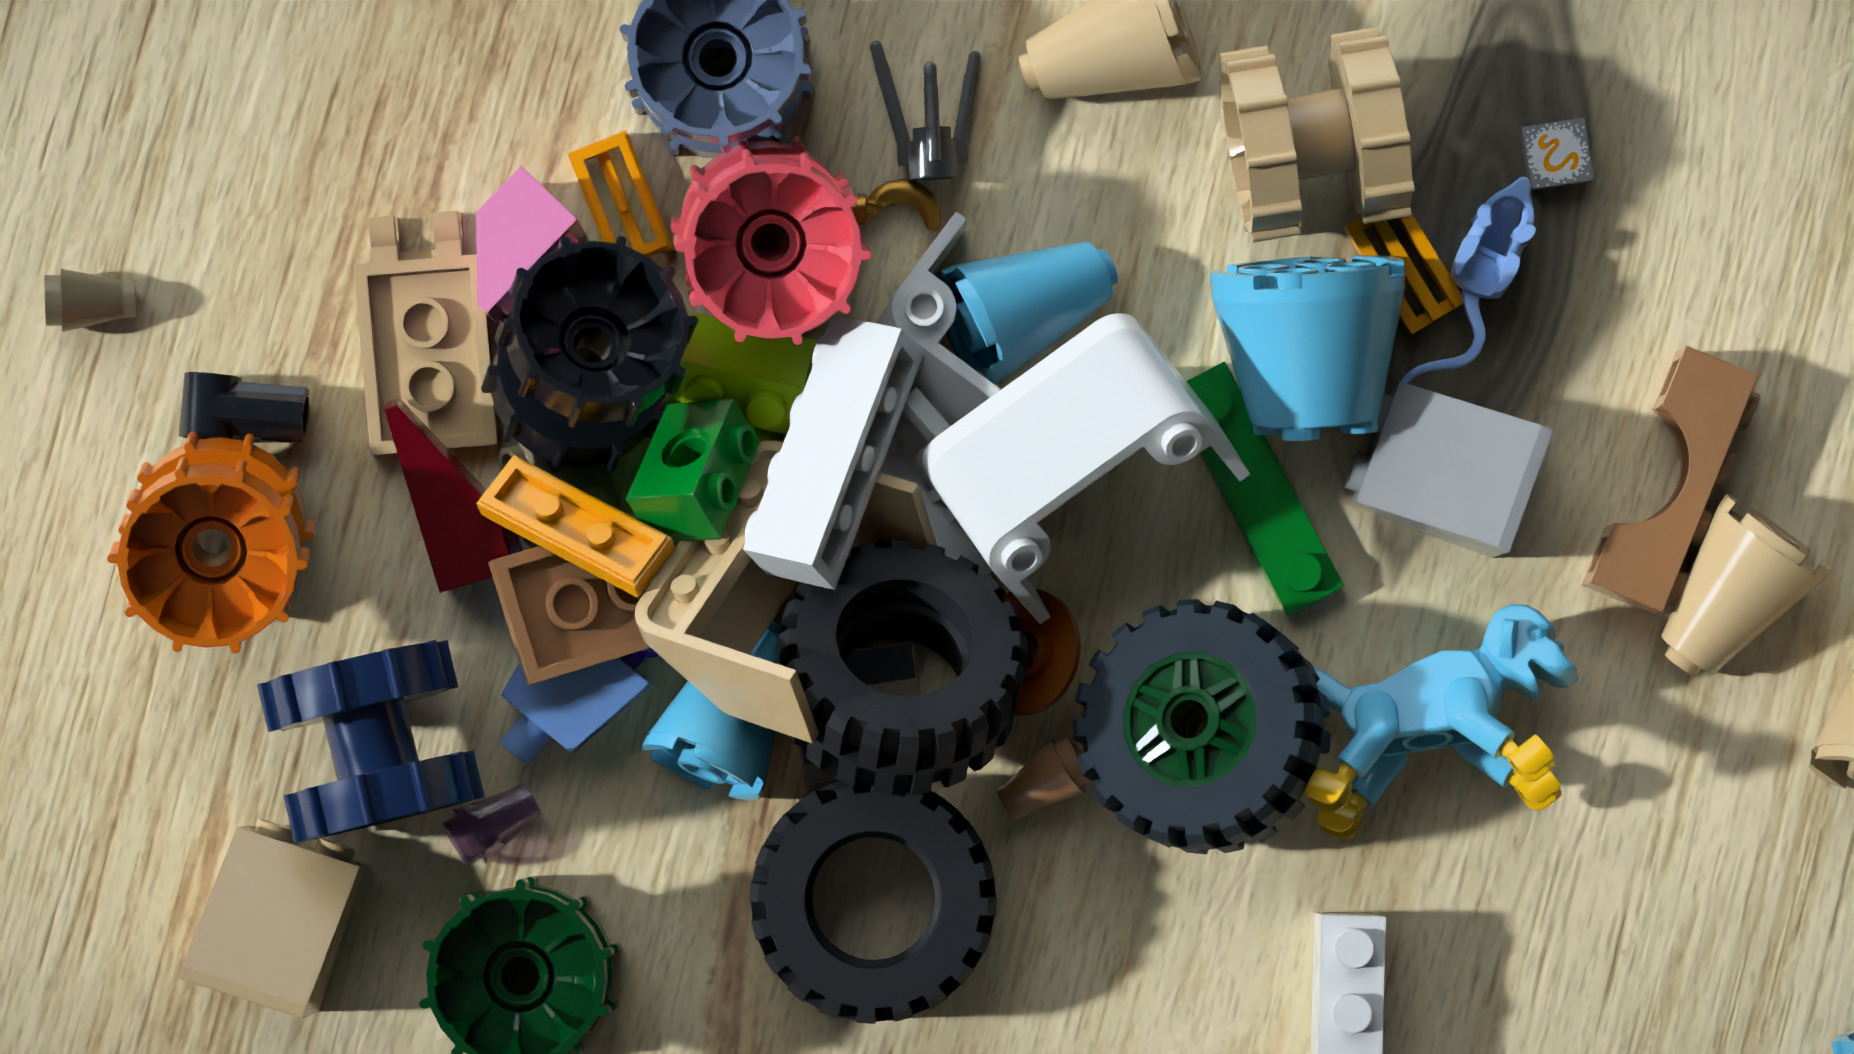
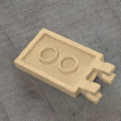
(424, 335)

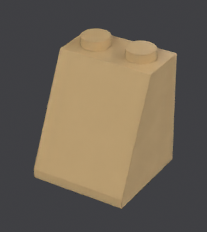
(275, 919)

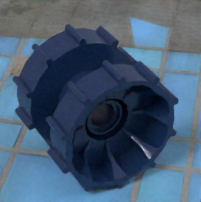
(370, 739)

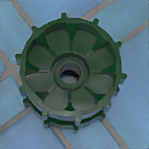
(470, 963)

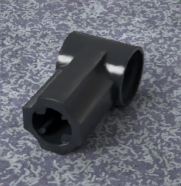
(230, 409)

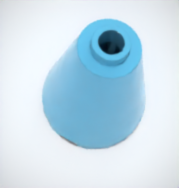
(1024, 303)
(713, 747)

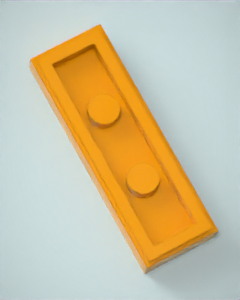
(576, 526)

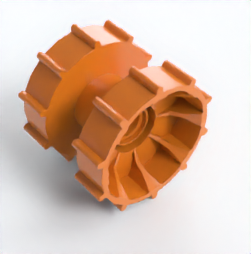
(202, 594)

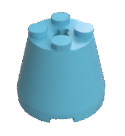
(1310, 340)

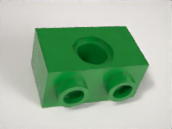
(694, 469)

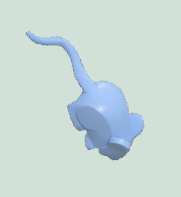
(1488, 262)

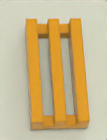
(600, 151)
(1428, 256)

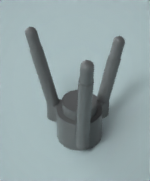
(932, 150)

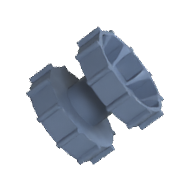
(710, 112)

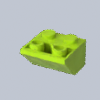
(756, 373)

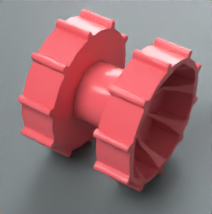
(779, 290)

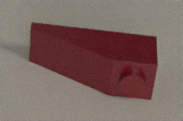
(445, 504)

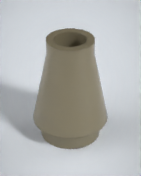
(87, 299)

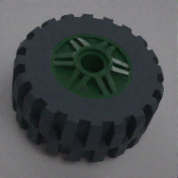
(1156, 693)

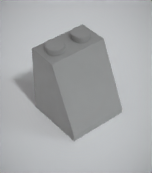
(1449, 469)

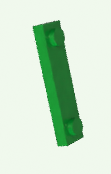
(1264, 501)

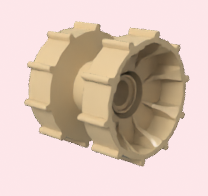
(1346, 129)

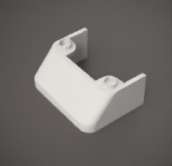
(925, 312)
(1061, 433)

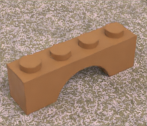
(1702, 407)

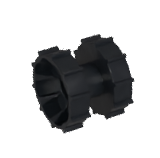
(599, 301)

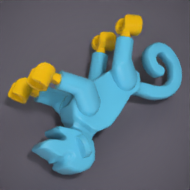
(1444, 704)

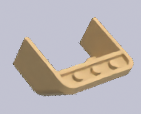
(717, 604)

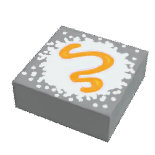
(1556, 154)

